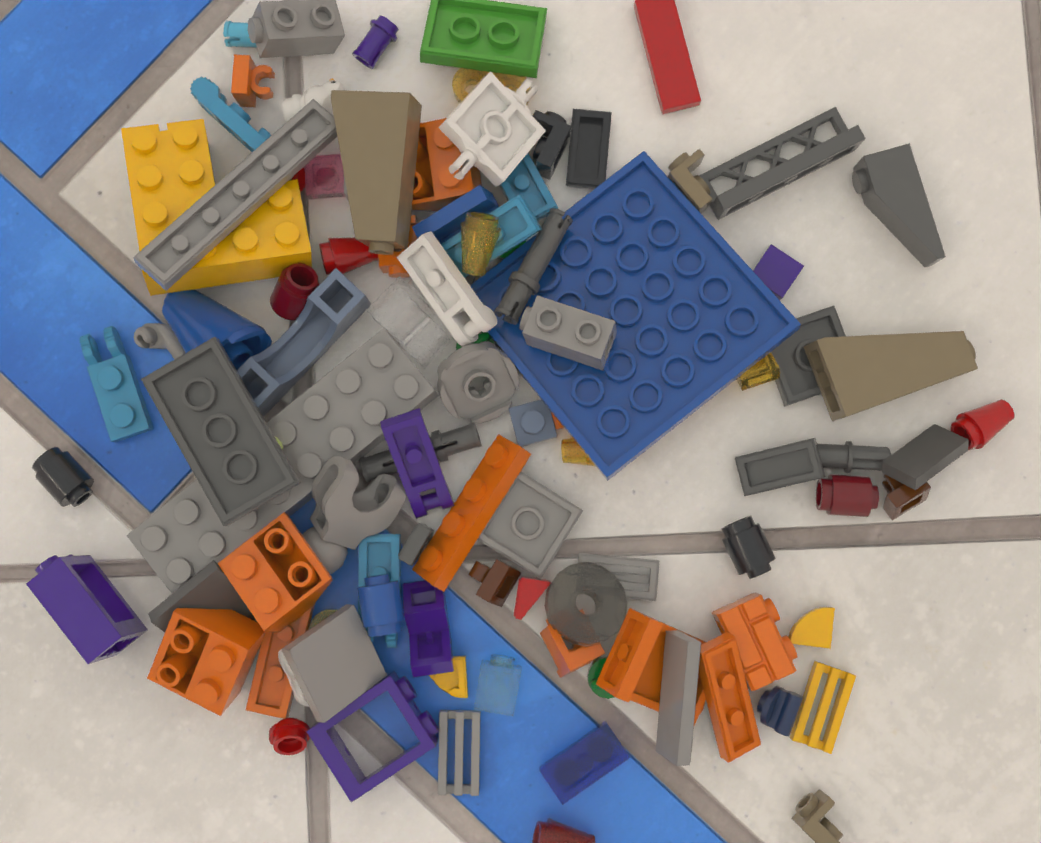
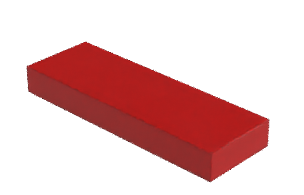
(667, 55)

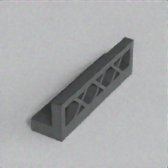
(786, 170)

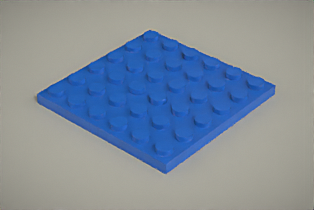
(681, 308)

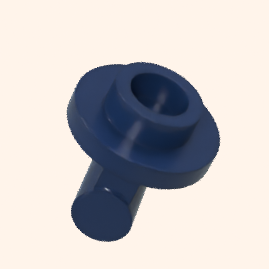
(779, 709)

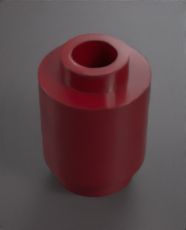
(293, 290)
(846, 495)

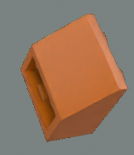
(433, 182)
(276, 574)
(207, 655)

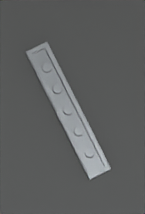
(237, 195)

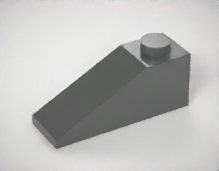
(898, 199)

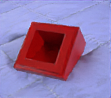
(528, 593)

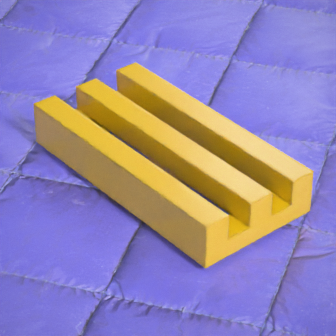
(837, 712)

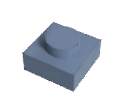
(532, 423)

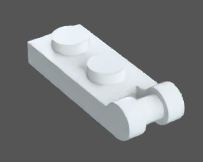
(446, 289)

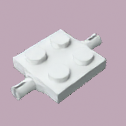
(492, 129)

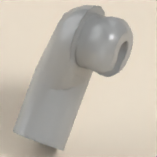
(158, 337)

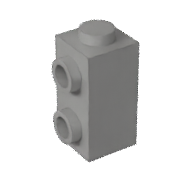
(296, 28)
(568, 332)

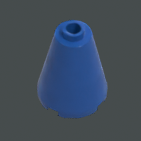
(199, 318)

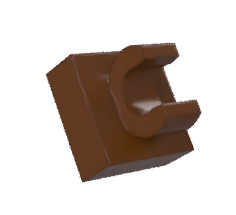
(901, 497)
(496, 581)

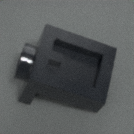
(550, 149)

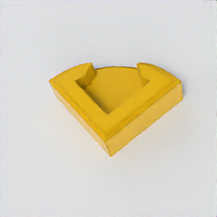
(814, 628)
(454, 682)

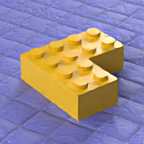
(173, 172)

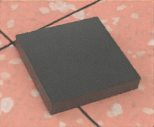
(796, 375)
(205, 591)

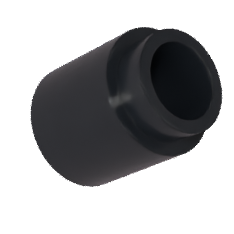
(63, 477)
(748, 547)

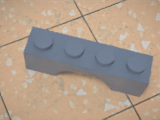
(321, 323)

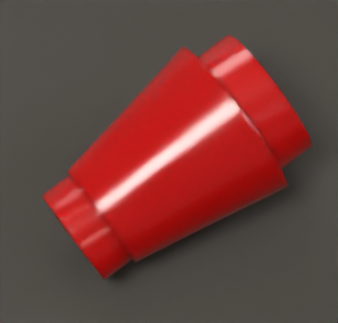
(345, 254)
(983, 423)

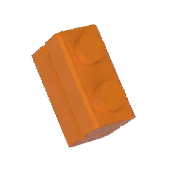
(761, 648)

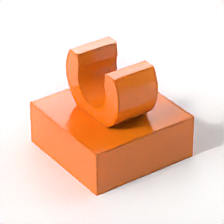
(246, 81)

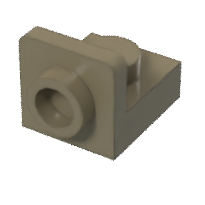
(691, 186)
(810, 812)

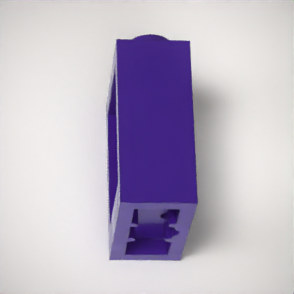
(86, 606)
(341, 760)

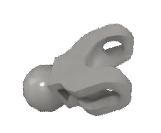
(347, 516)

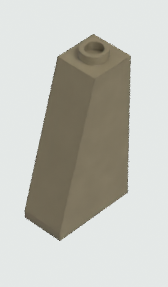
(379, 163)
(876, 369)

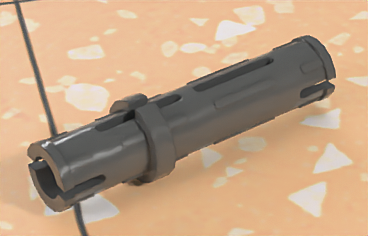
(525, 280)
(466, 437)

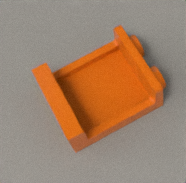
(636, 663)

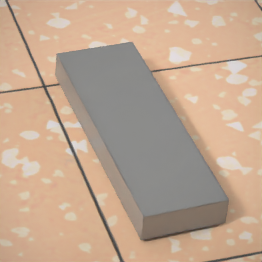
(678, 697)

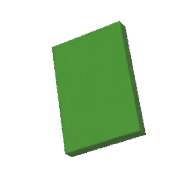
(484, 36)

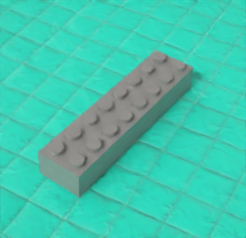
(328, 420)

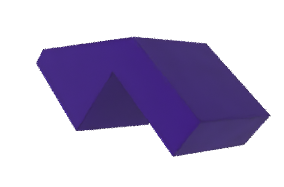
(428, 629)

